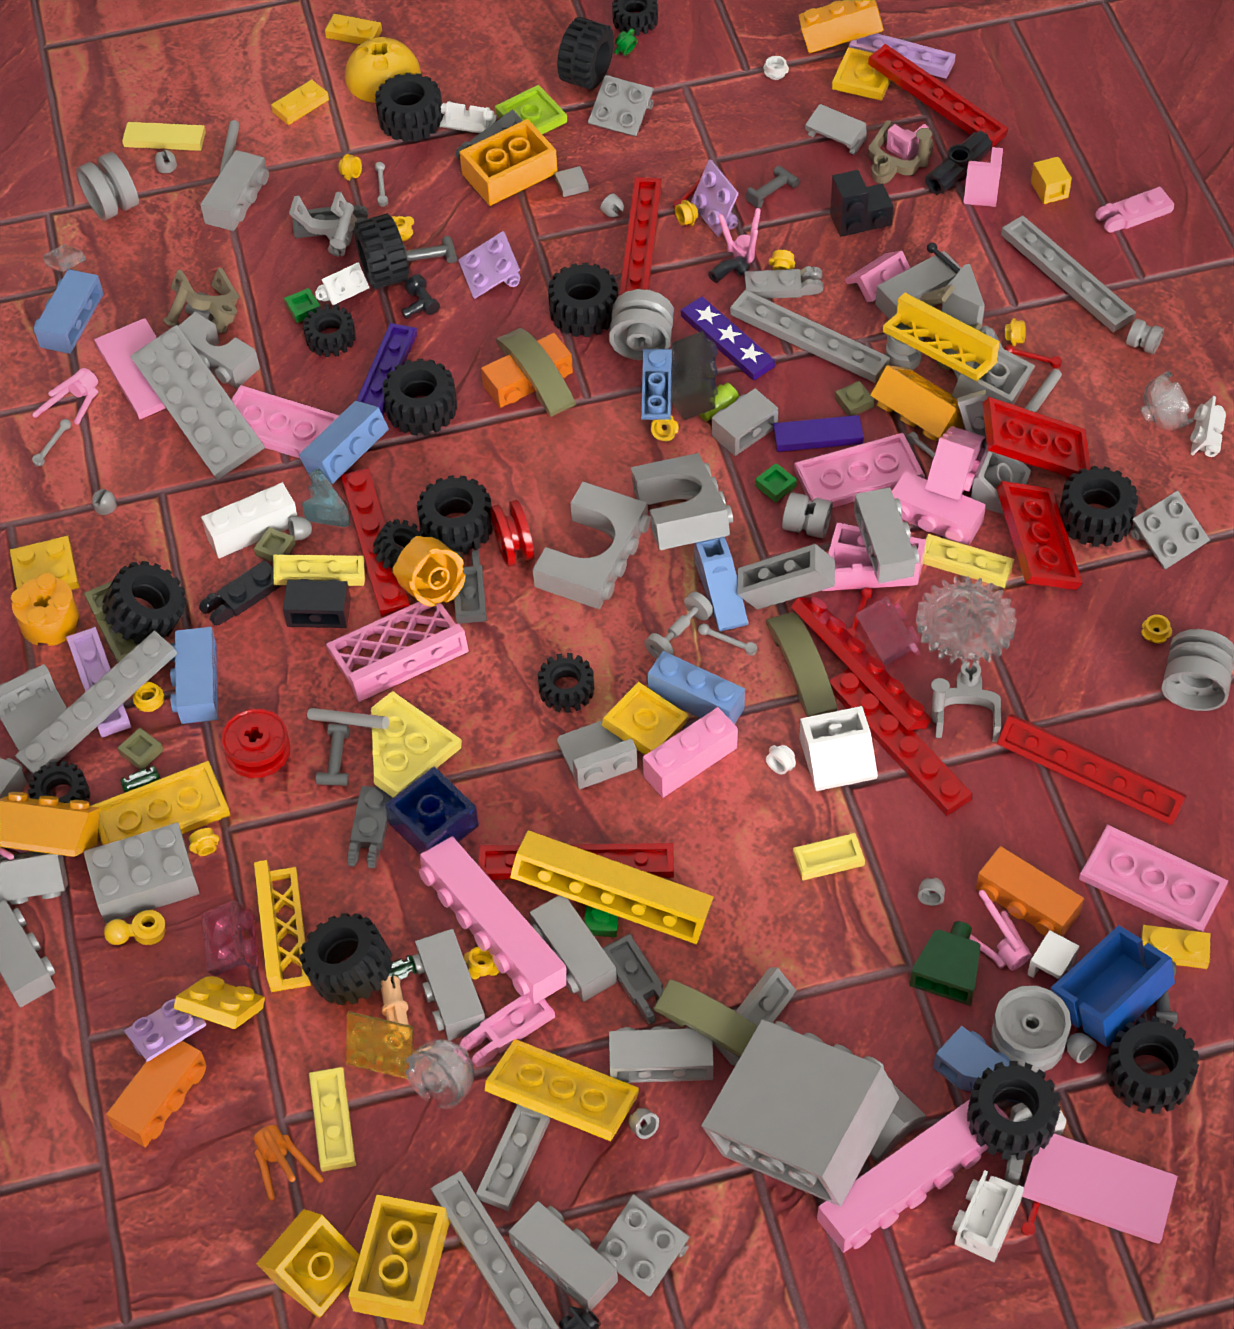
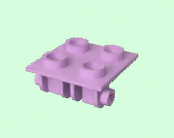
(715, 197)
(490, 265)
(162, 1030)

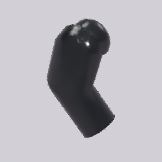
(726, 266)

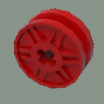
(512, 533)
(255, 743)

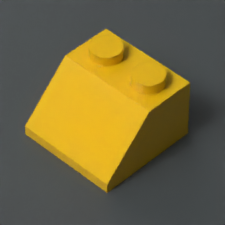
(311, 1262)

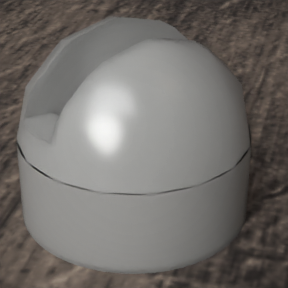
(166, 167)
(611, 205)
(107, 502)
(299, 528)
(925, 894)
(1080, 1047)
(649, 1128)

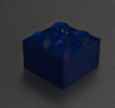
(431, 812)

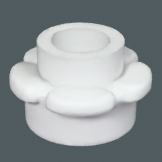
(775, 67)
(780, 759)

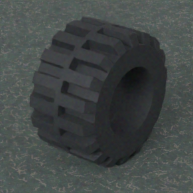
(585, 53)
(409, 107)
(381, 251)
(582, 299)
(424, 413)
(1100, 488)
(456, 496)
(151, 585)
(357, 974)
(1158, 1041)
(1019, 1085)

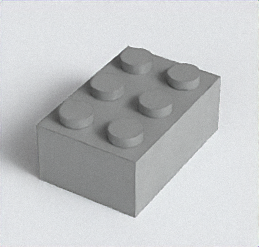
(141, 873)

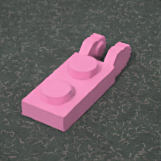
(1135, 210)
(506, 1025)

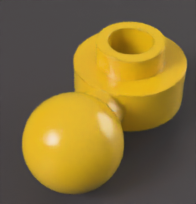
(119, 931)

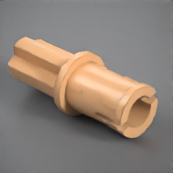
(394, 1005)

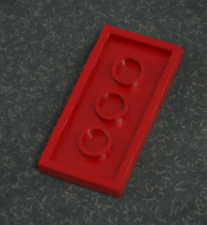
(1035, 438)
(1039, 535)

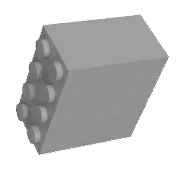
(801, 1111)

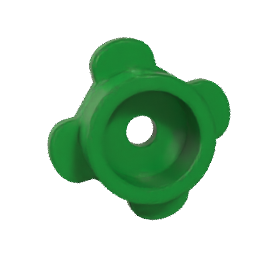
(625, 42)

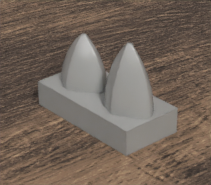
(972, 413)

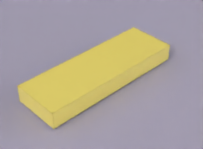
(164, 136)
(967, 560)
(318, 568)
(332, 1119)

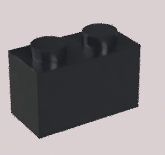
(317, 603)

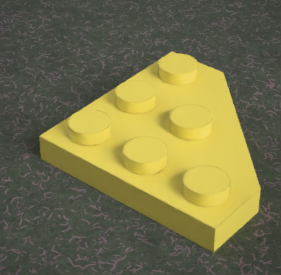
(408, 745)

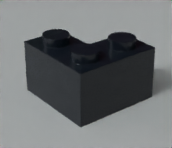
(858, 207)

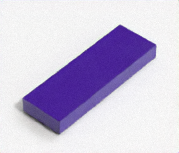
(818, 433)

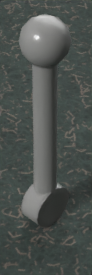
(382, 199)
(914, 439)
(38, 459)
(750, 648)

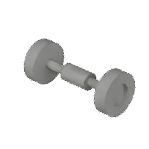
(697, 606)

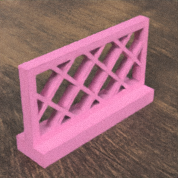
(406, 660)

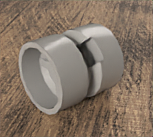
(900, 353)
(807, 515)

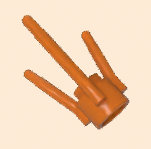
(274, 1147)

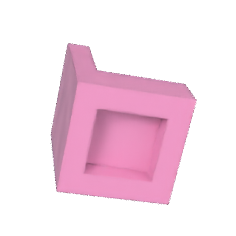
(903, 142)

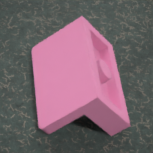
(983, 180)
(878, 272)

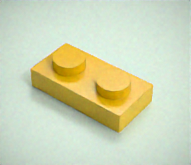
(352, 29)
(300, 102)
(1183, 946)

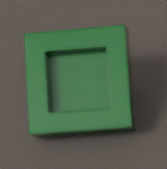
(301, 304)
(775, 482)
(601, 922)

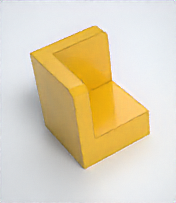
(1051, 180)

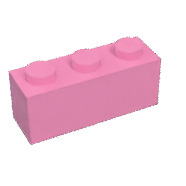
(937, 513)
(690, 752)

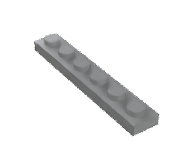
(1068, 274)
(810, 336)
(97, 703)
(492, 1255)

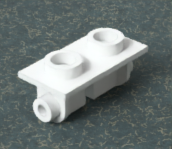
(471, 120)
(342, 284)
(1208, 418)

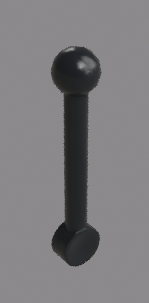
(932, 248)

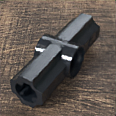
(956, 164)

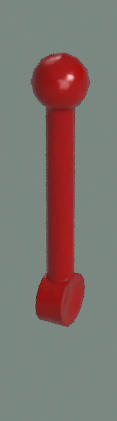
(687, 194)
(1055, 361)
(866, 593)
(1028, 1227)

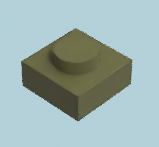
(854, 399)
(274, 543)
(140, 749)

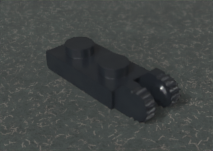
(240, 594)

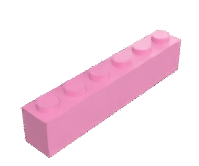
(492, 920)
(903, 1180)

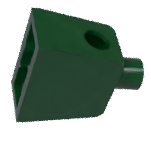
(948, 964)

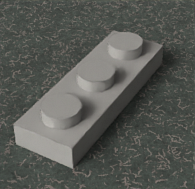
(764, 1003)
(512, 1158)

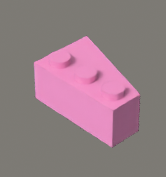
(955, 462)
(853, 563)

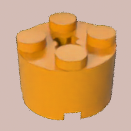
(429, 571)
(45, 610)

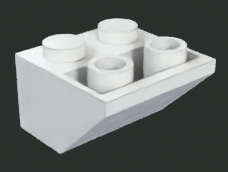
(838, 748)

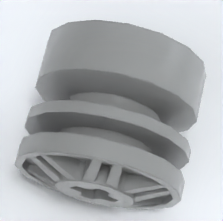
(1199, 670)

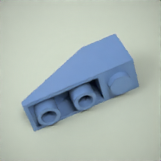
(656, 384)
(720, 582)
(965, 1059)

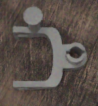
(337, 231)
(967, 691)

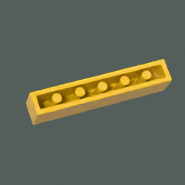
(611, 887)

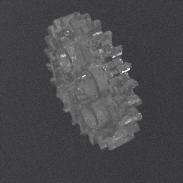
(966, 620)

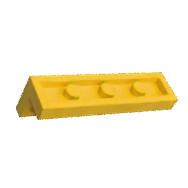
(947, 334)
(269, 924)

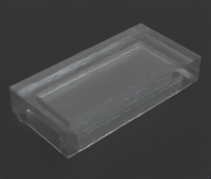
(64, 258)

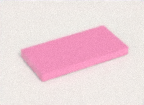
(116, 351)
(281, 422)
(857, 469)
(1153, 880)
(1101, 1187)

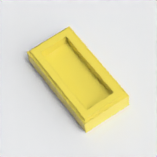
(828, 856)

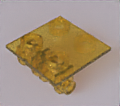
(378, 1044)

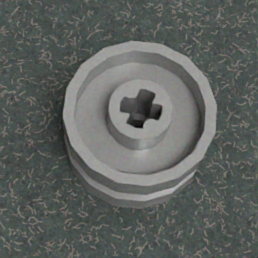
(107, 186)
(641, 322)
(1031, 1027)

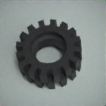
(639, 21)
(329, 319)
(388, 538)
(566, 668)
(60, 776)

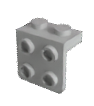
(29, 705)
(596, 754)

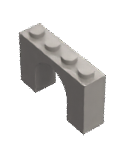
(688, 522)
(594, 578)

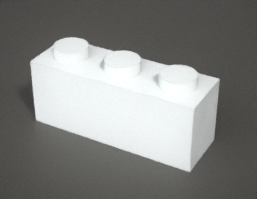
(248, 520)

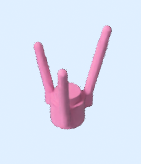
(744, 244)
(80, 385)
(1012, 948)

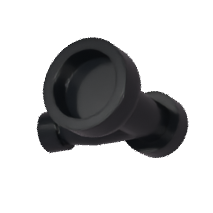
(416, 286)

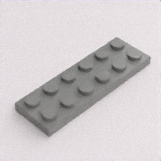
(197, 402)

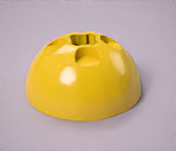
(376, 62)

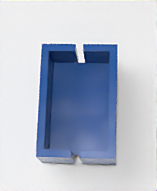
(1113, 985)

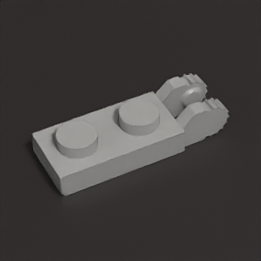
(784, 282)

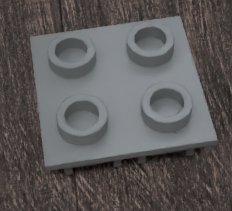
(621, 105)
(1169, 530)
(643, 1245)

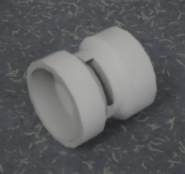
(1145, 336)

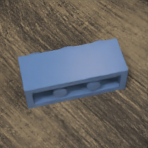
(68, 311)
(344, 440)
(195, 675)
(695, 688)

